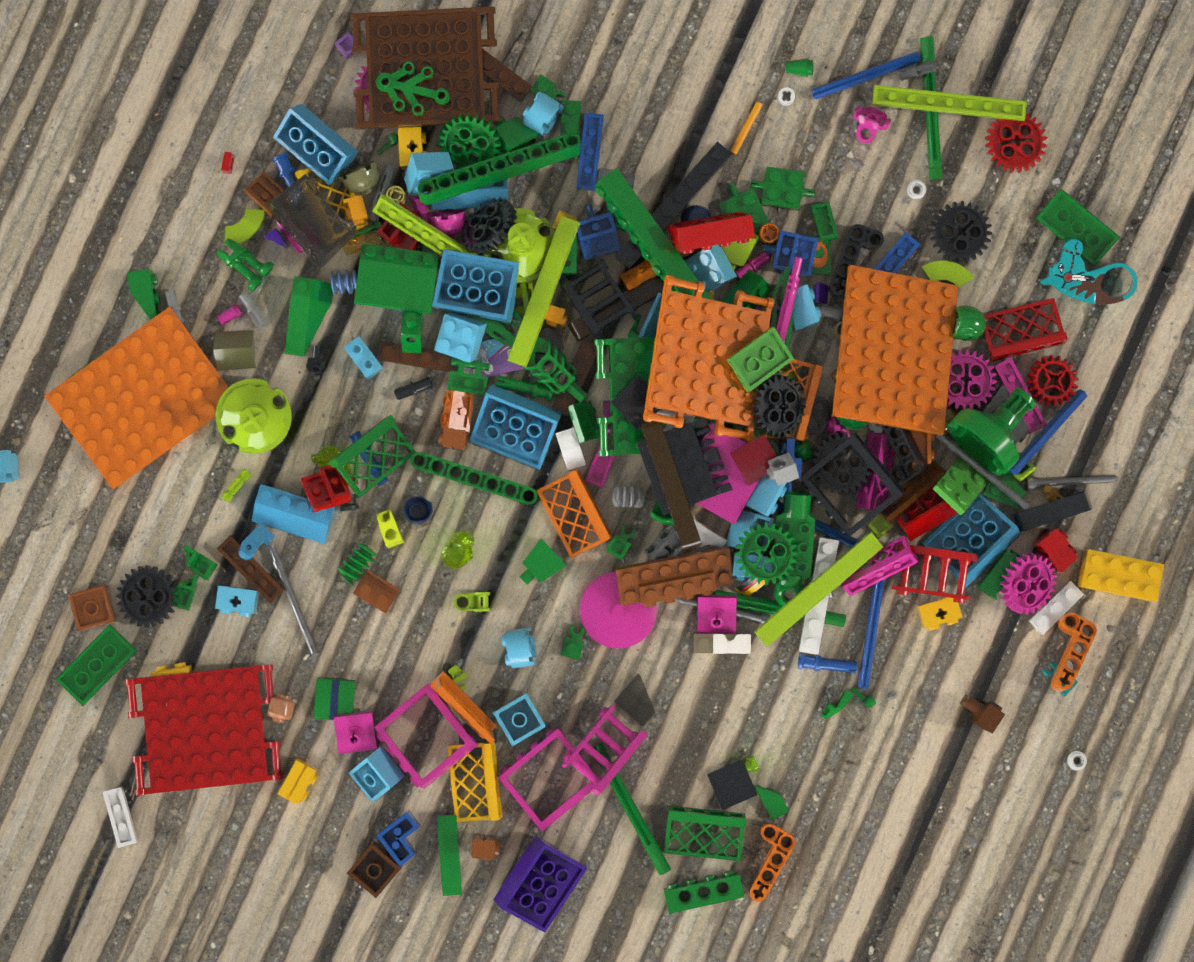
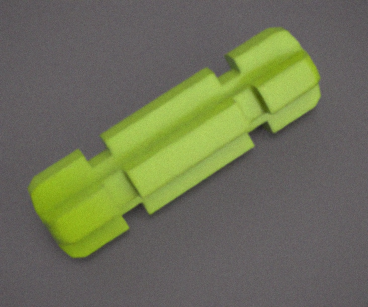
(236, 485)

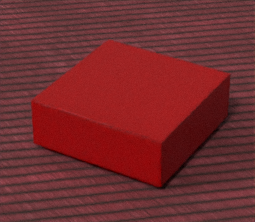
(227, 164)

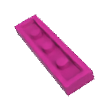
(1012, 379)

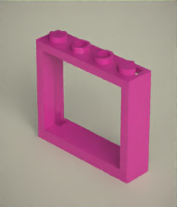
(523, 758)
(406, 766)

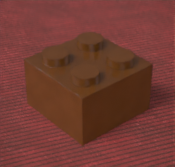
(374, 869)

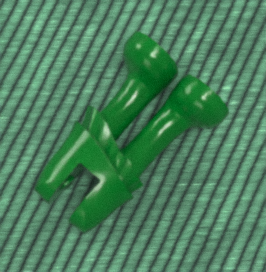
(242, 254)

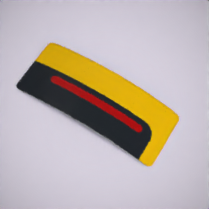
(749, 587)

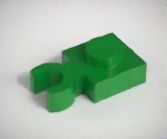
(546, 86)
(620, 545)
(573, 646)

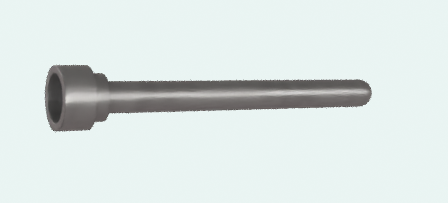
(1033, 483)

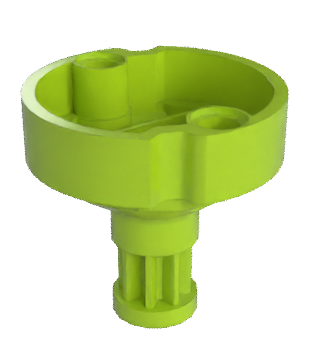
(525, 245)
(253, 415)

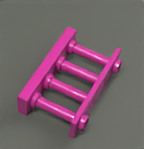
(623, 753)

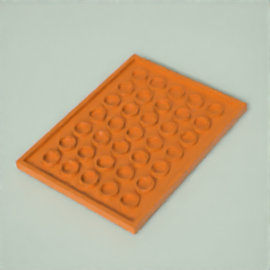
(895, 350)
(139, 397)

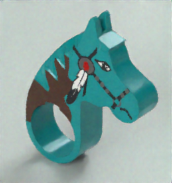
(1073, 280)

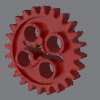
(1018, 157)

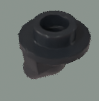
(315, 364)

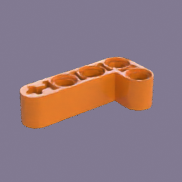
(1070, 653)
(767, 864)

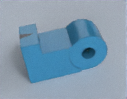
(254, 541)

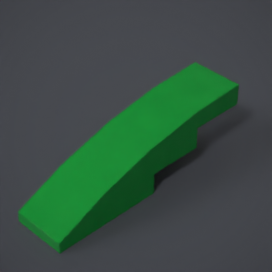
(449, 855)

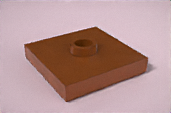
(91, 608)

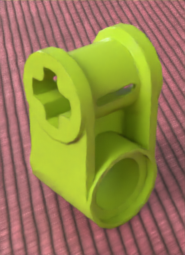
(474, 601)

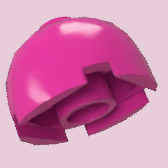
(448, 222)

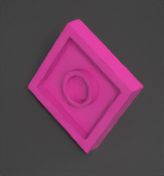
(717, 614)
(355, 732)

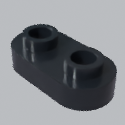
(819, 416)

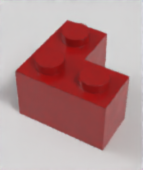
(1056, 548)

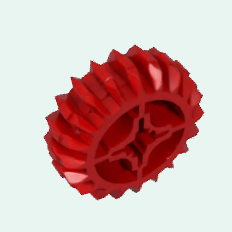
(1058, 387)

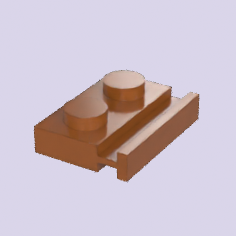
(263, 191)
(376, 591)

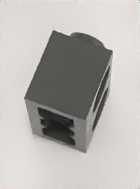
(665, 545)

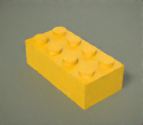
(1120, 575)

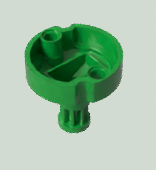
(989, 435)

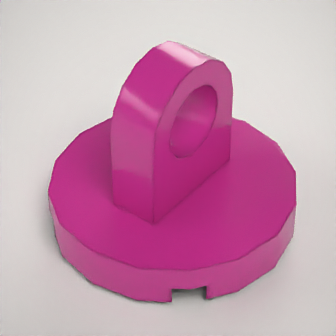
(870, 119)

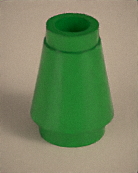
(800, 67)

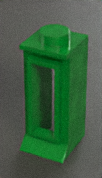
(991, 582)

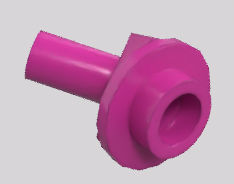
(833, 426)

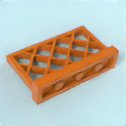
(809, 393)
(589, 505)
(464, 706)

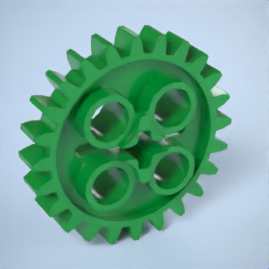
(477, 129)
(781, 562)

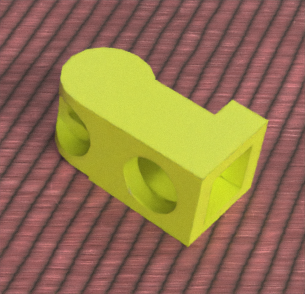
(389, 529)

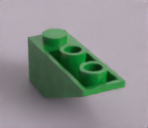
(143, 289)

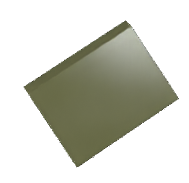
(234, 350)

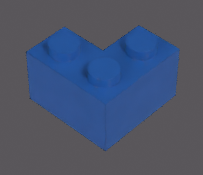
(395, 840)

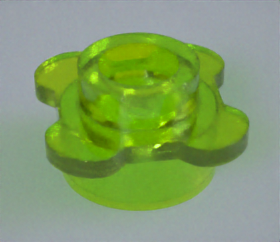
(751, 765)

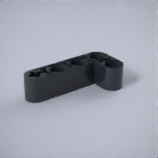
(844, 259)
(905, 459)
(1053, 511)

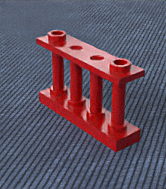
(945, 556)

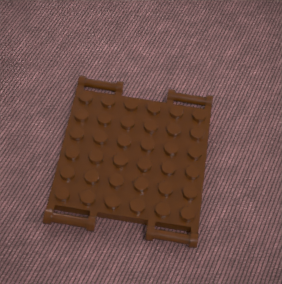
(434, 38)

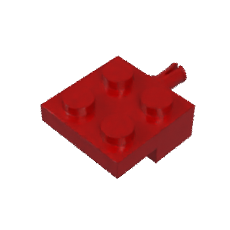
(398, 237)
(326, 488)

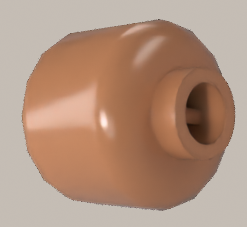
(281, 708)

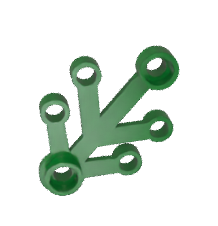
(409, 88)

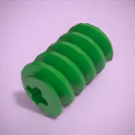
(357, 562)

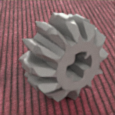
(628, 497)

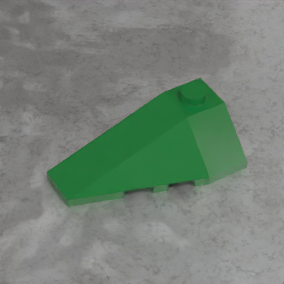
(307, 309)

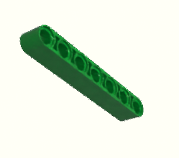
(466, 472)

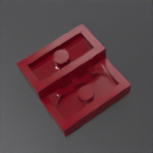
(753, 459)

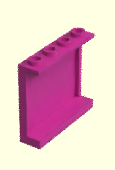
(731, 503)

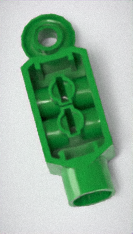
(801, 524)

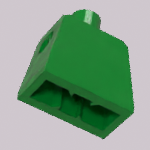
(515, 134)
(412, 326)
(541, 563)

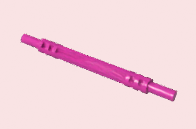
(788, 300)

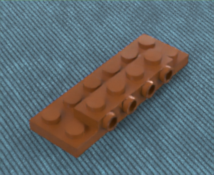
(674, 577)

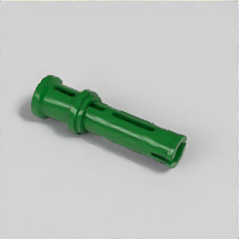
(535, 389)

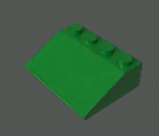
(396, 278)

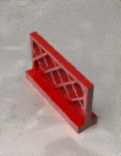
(1032, 343)

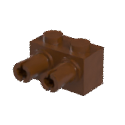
(984, 714)

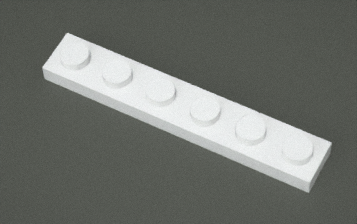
(815, 618)

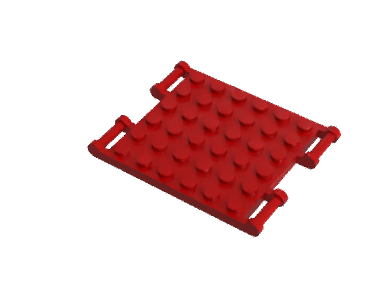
(203, 729)

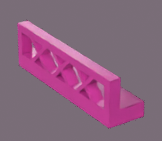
(871, 491)
(882, 569)

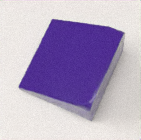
(276, 237)
(821, 293)

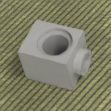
(782, 469)

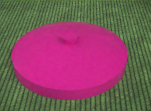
(608, 620)

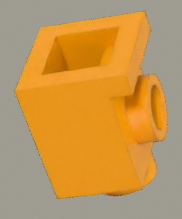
(355, 210)
(555, 316)

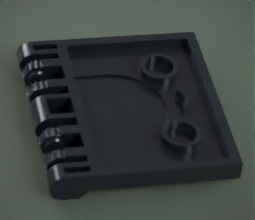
(690, 464)

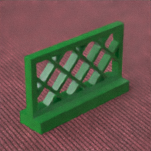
(361, 444)
(709, 817)

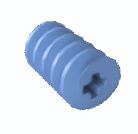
(343, 282)

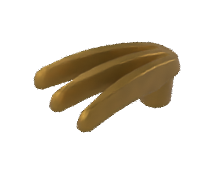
(1050, 493)

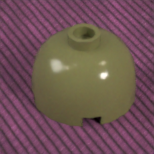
(361, 178)

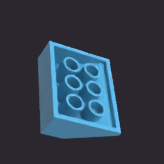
(476, 286)
(515, 426)
(977, 531)

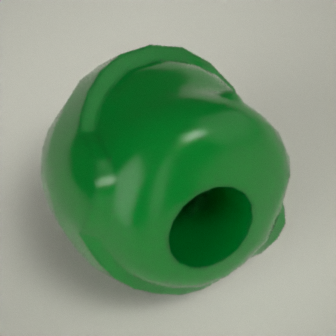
(803, 450)

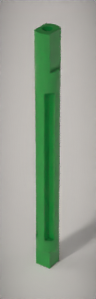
(932, 121)
(772, 607)
(636, 818)

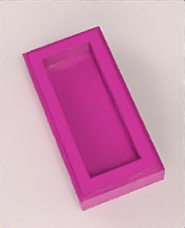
(599, 469)

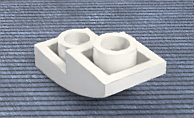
(709, 537)

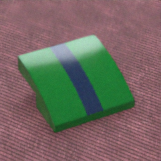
(333, 697)

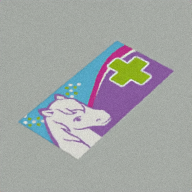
(496, 355)

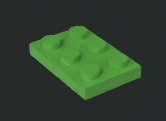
(760, 359)
(960, 485)

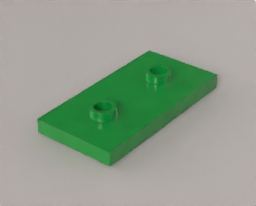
(1072, 220)
(96, 665)

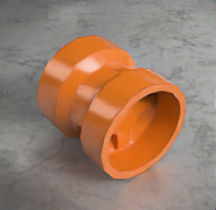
(768, 230)

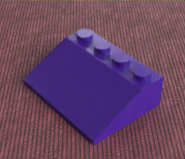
(539, 884)

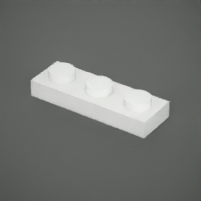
(1056, 607)
(120, 817)

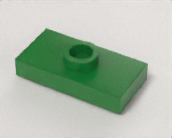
(824, 222)

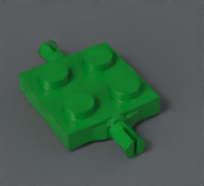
(782, 188)
(748, 203)

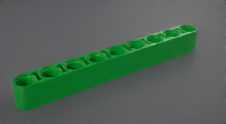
(494, 175)

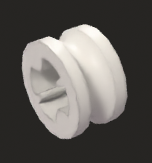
(780, 96)

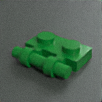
(467, 382)
(584, 421)

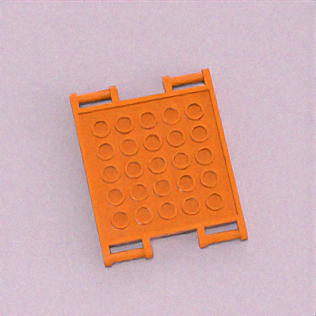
(691, 354)

